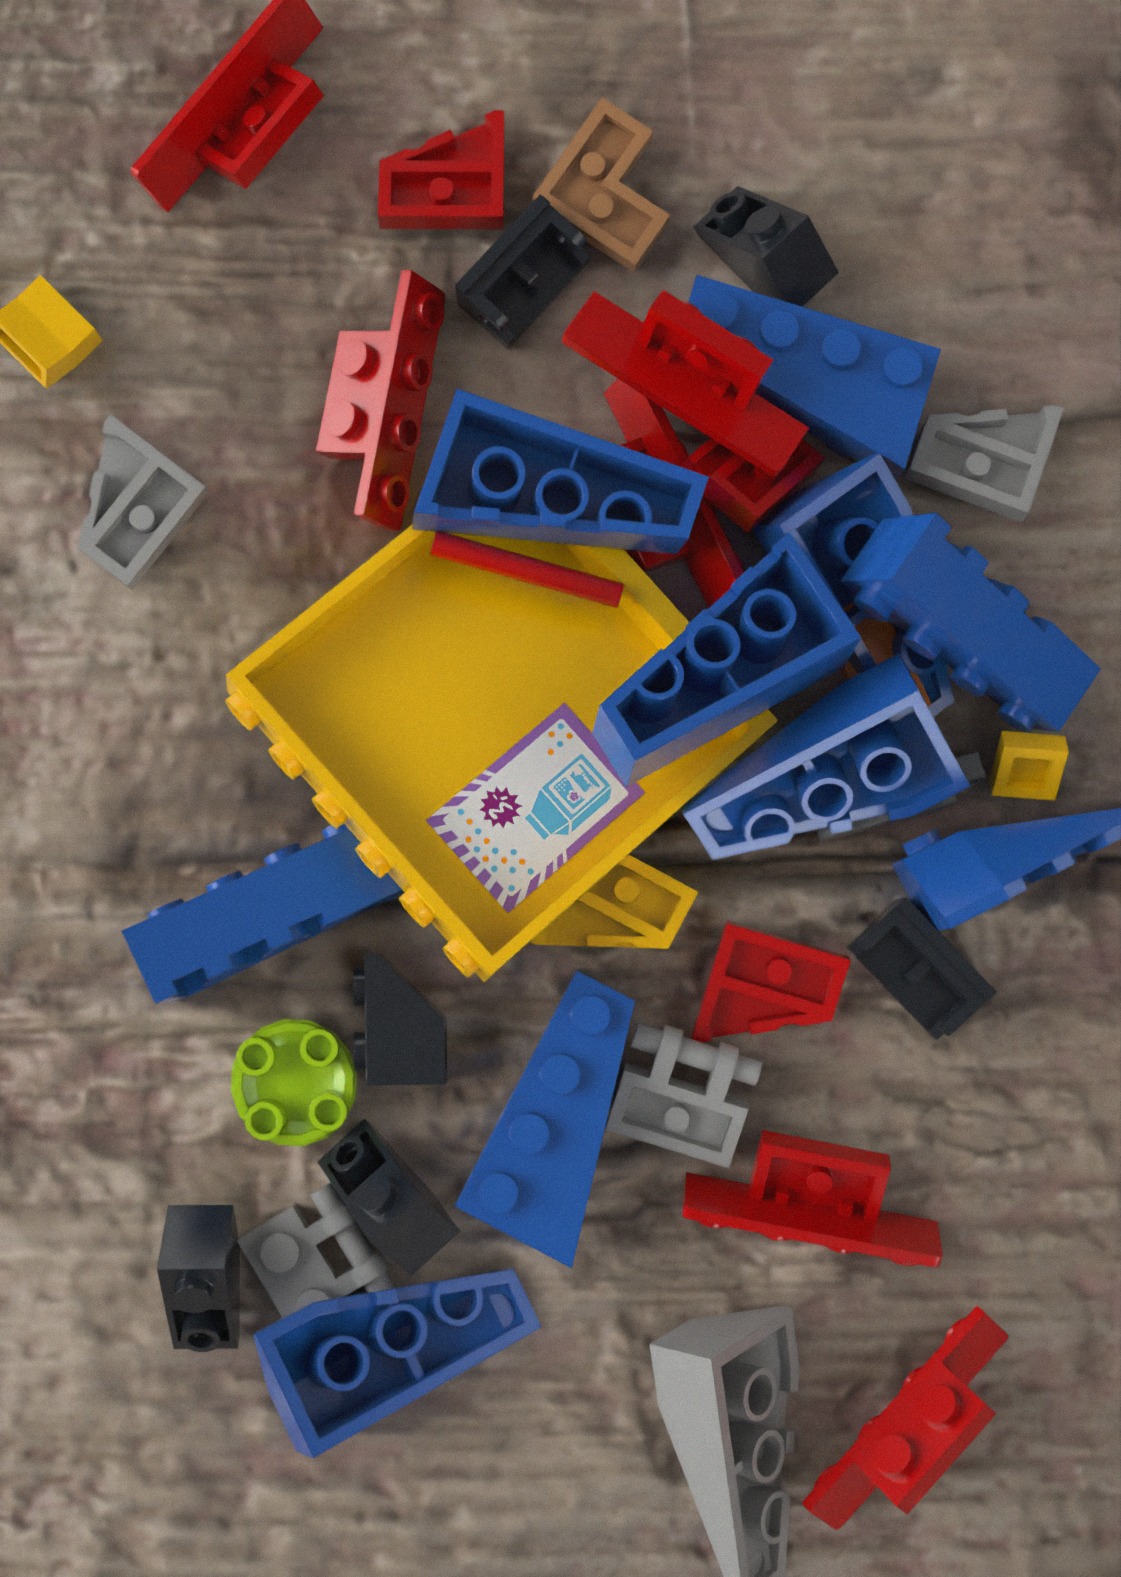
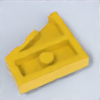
(624, 909)

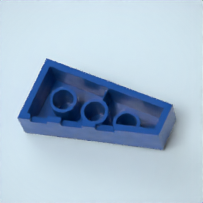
(837, 377)
(549, 483)
(969, 622)
(731, 662)

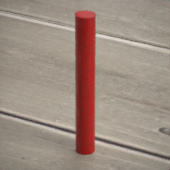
(526, 569)

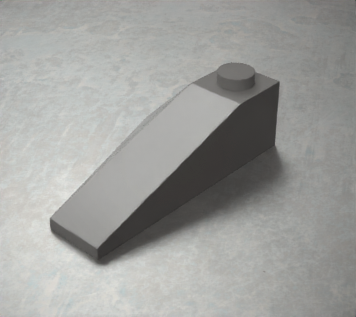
(725, 1411)

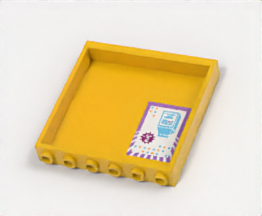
(458, 734)

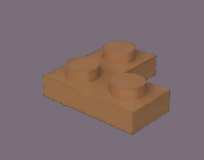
(590, 188)

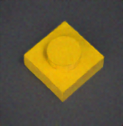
(1028, 765)

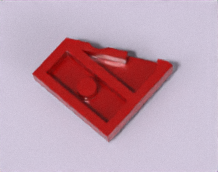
(446, 181)
(767, 984)

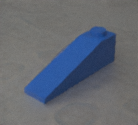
(832, 526)
(843, 760)
(984, 867)
(376, 1351)

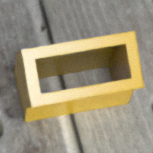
(46, 332)

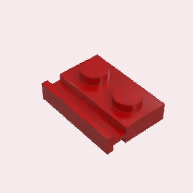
(743, 489)

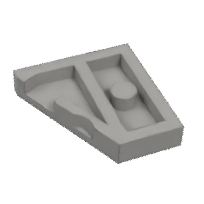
(986, 457)
(135, 504)

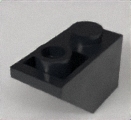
(768, 246)
(402, 1028)
(387, 1198)
(201, 1276)

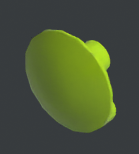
(293, 1082)

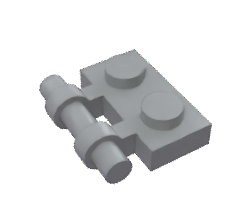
(676, 1112)
(294, 1265)

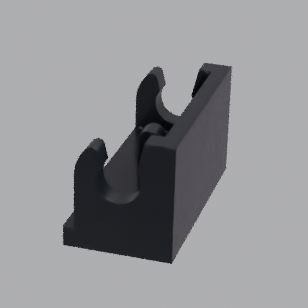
(523, 272)
(921, 969)

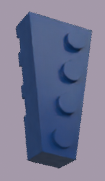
(255, 915)
(550, 1134)

